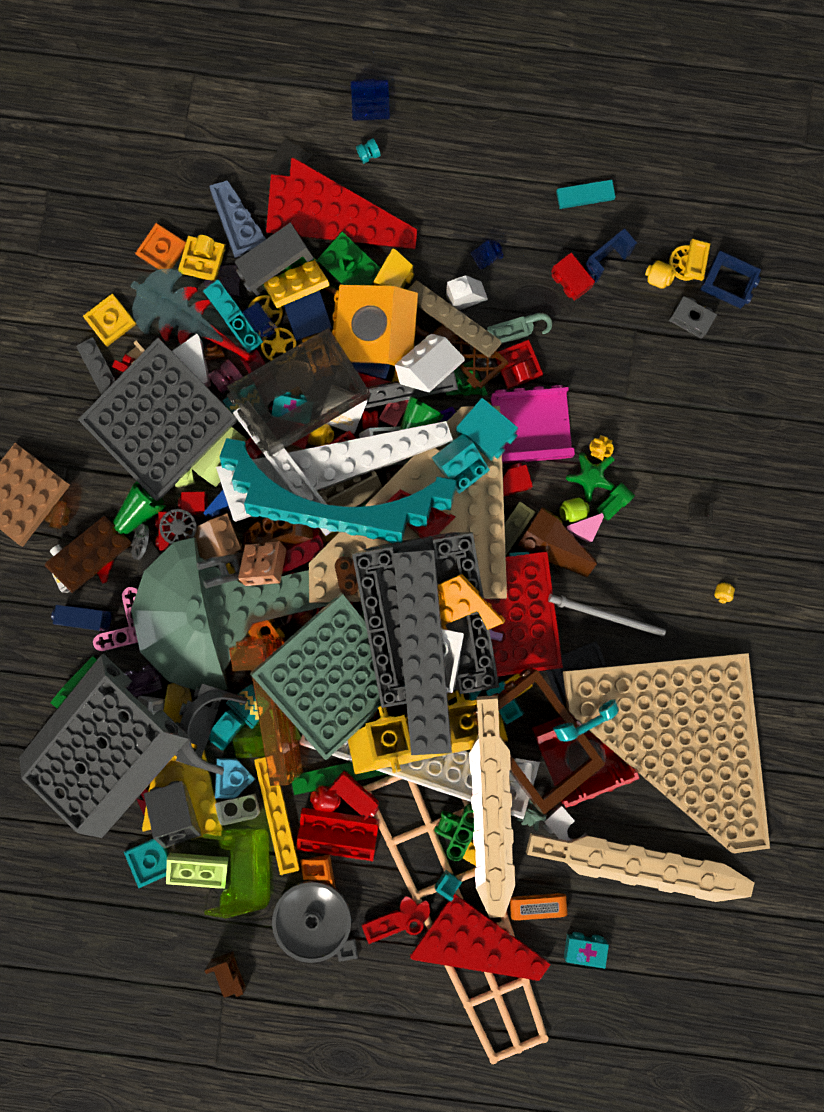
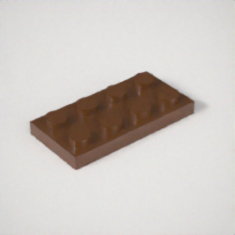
(87, 554)

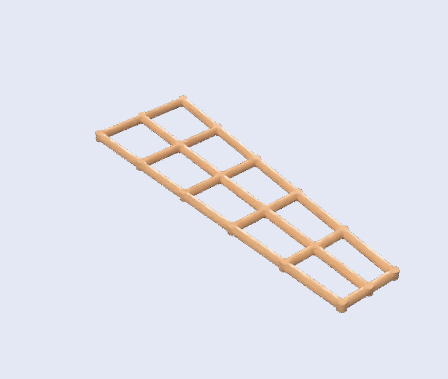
(495, 992)

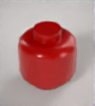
(325, 799)

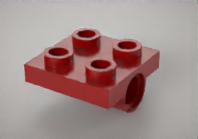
(521, 365)

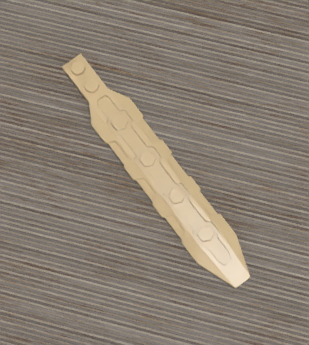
(492, 811)
(644, 867)

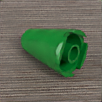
(419, 414)
(136, 509)

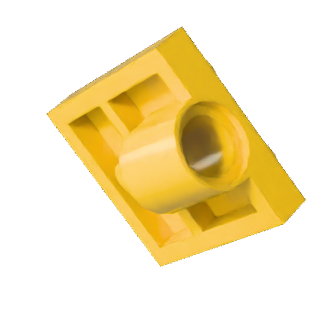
(202, 257)

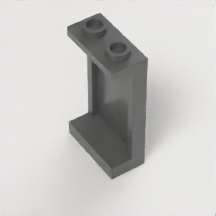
(271, 257)

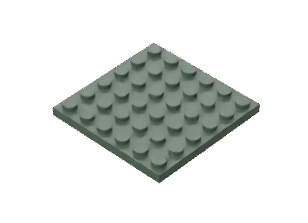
(324, 677)

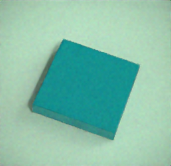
(147, 862)

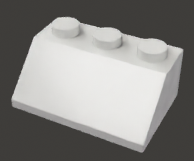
(428, 363)

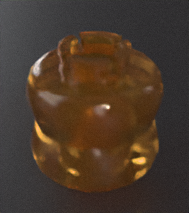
(58, 515)

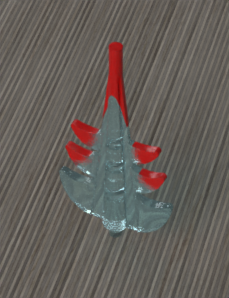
(156, 299)

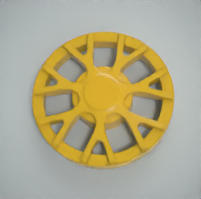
(682, 262)

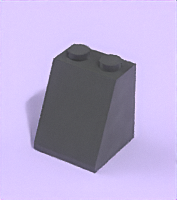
(171, 814)

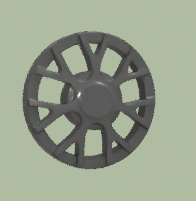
(177, 526)
(140, 541)

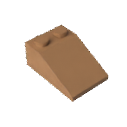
(216, 537)

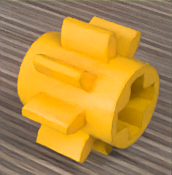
(601, 447)

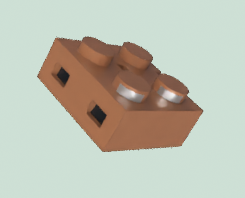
(262, 564)

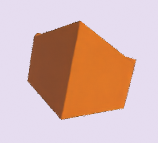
(318, 869)

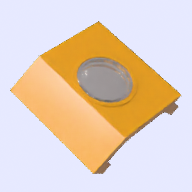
(375, 322)

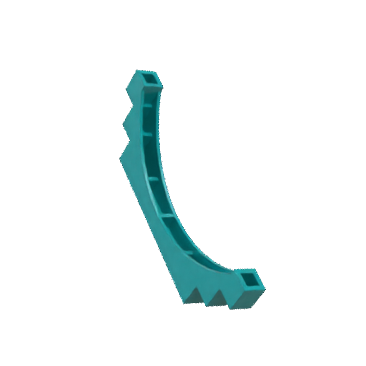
(375, 522)

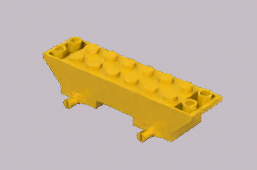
(388, 739)

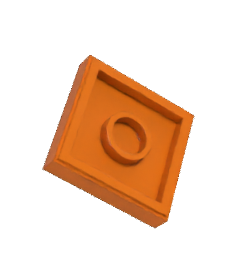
(161, 248)

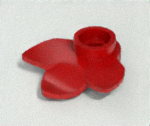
(410, 913)

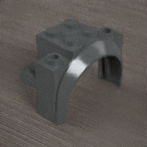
(198, 722)

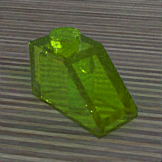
(248, 747)

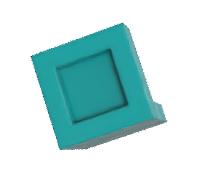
(447, 885)

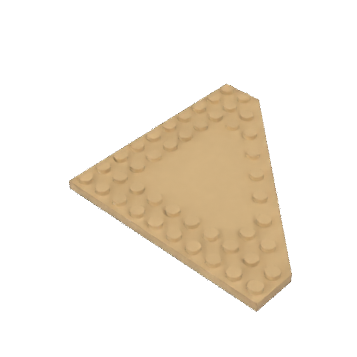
(476, 510)
(688, 735)

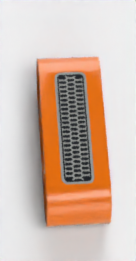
(538, 906)

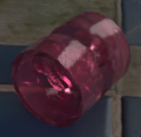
(218, 376)

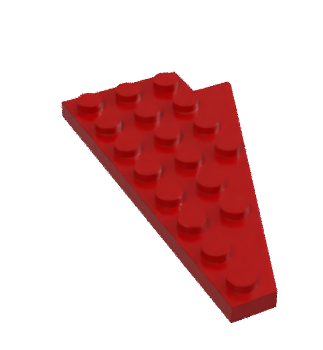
(325, 209)

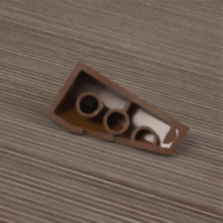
(275, 531)
(550, 536)

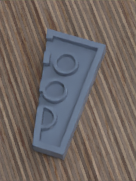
(236, 220)

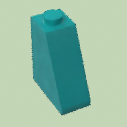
(226, 729)

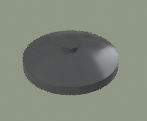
(311, 921)

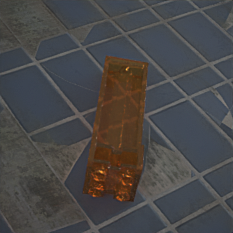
(277, 730)

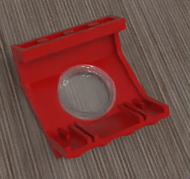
(565, 757)

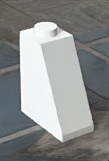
(465, 292)
(193, 357)

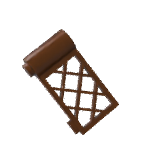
(453, 339)

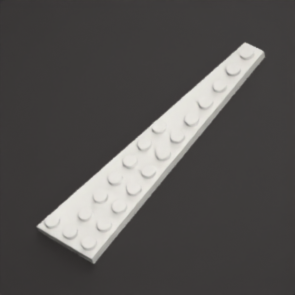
(343, 460)
(450, 775)

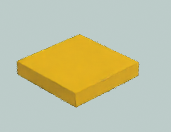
(109, 320)

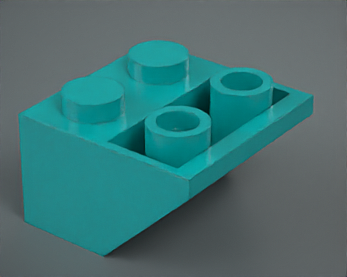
(461, 462)

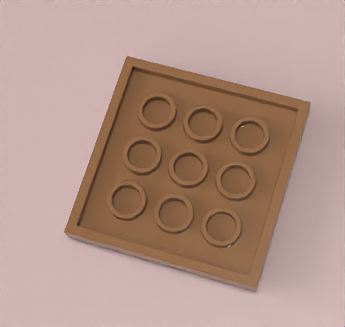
(26, 493)

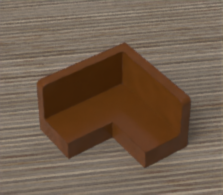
(227, 974)

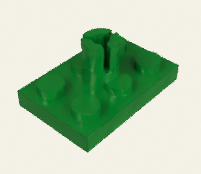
(349, 262)

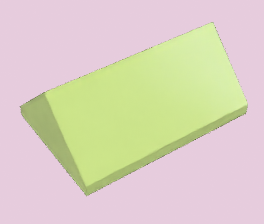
(207, 464)
(196, 870)

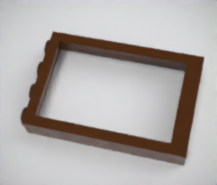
(578, 776)

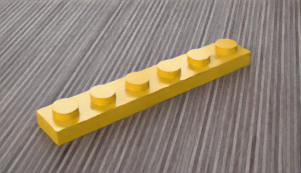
(277, 821)

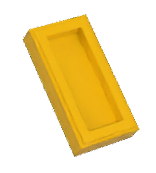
(697, 259)

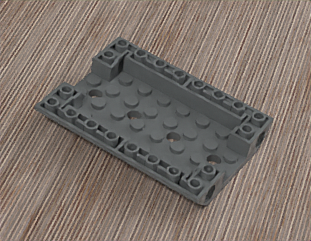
(378, 593)
(115, 772)

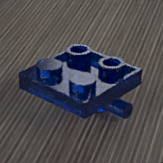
(370, 99)

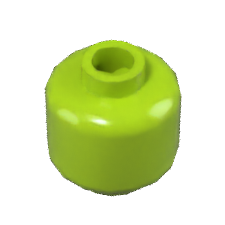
(574, 510)

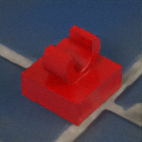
(126, 363)

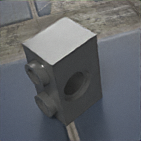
(682, 318)

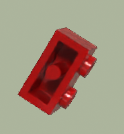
(572, 277)

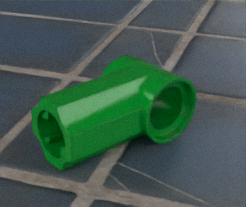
(618, 498)

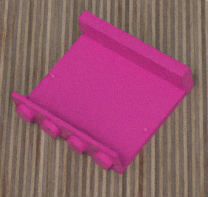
(540, 421)

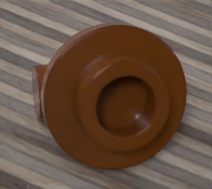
(213, 351)

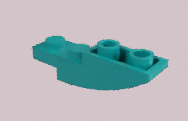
(233, 316)

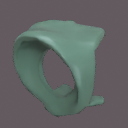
(532, 816)

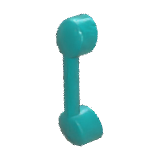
(568, 732)

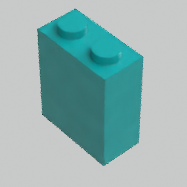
(487, 429)

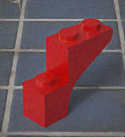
(189, 501)

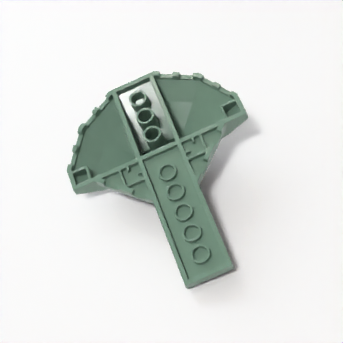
(191, 627)

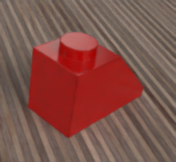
(516, 480)

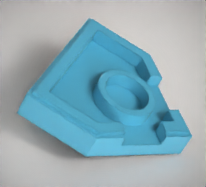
(234, 778)

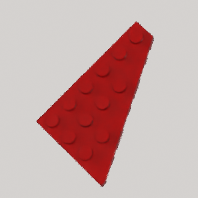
(473, 941)

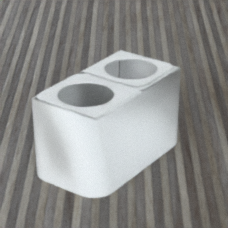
(225, 820)

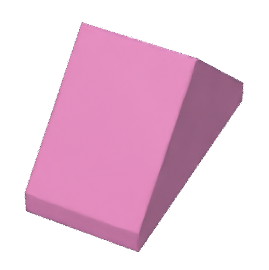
(586, 528)

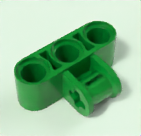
(451, 831)

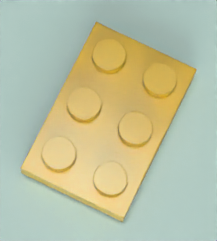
(296, 283)

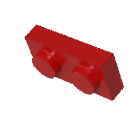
(380, 928)

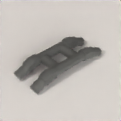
(220, 562)

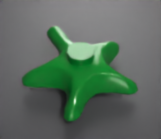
(592, 475)

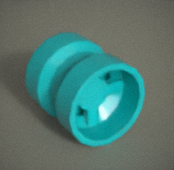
(368, 151)

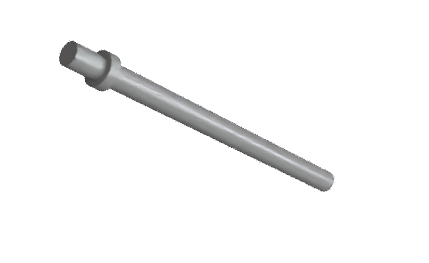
(562, 601)

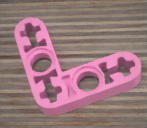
(129, 631)

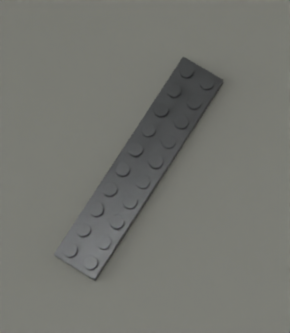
(422, 652)

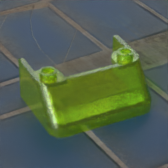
(248, 871)

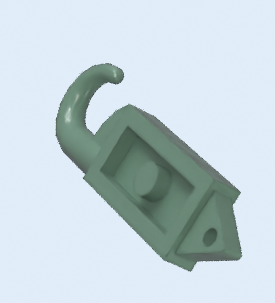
(518, 327)

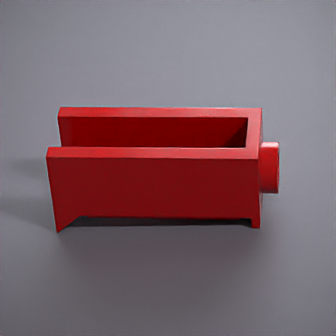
(355, 795)

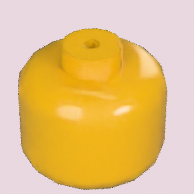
(724, 592)

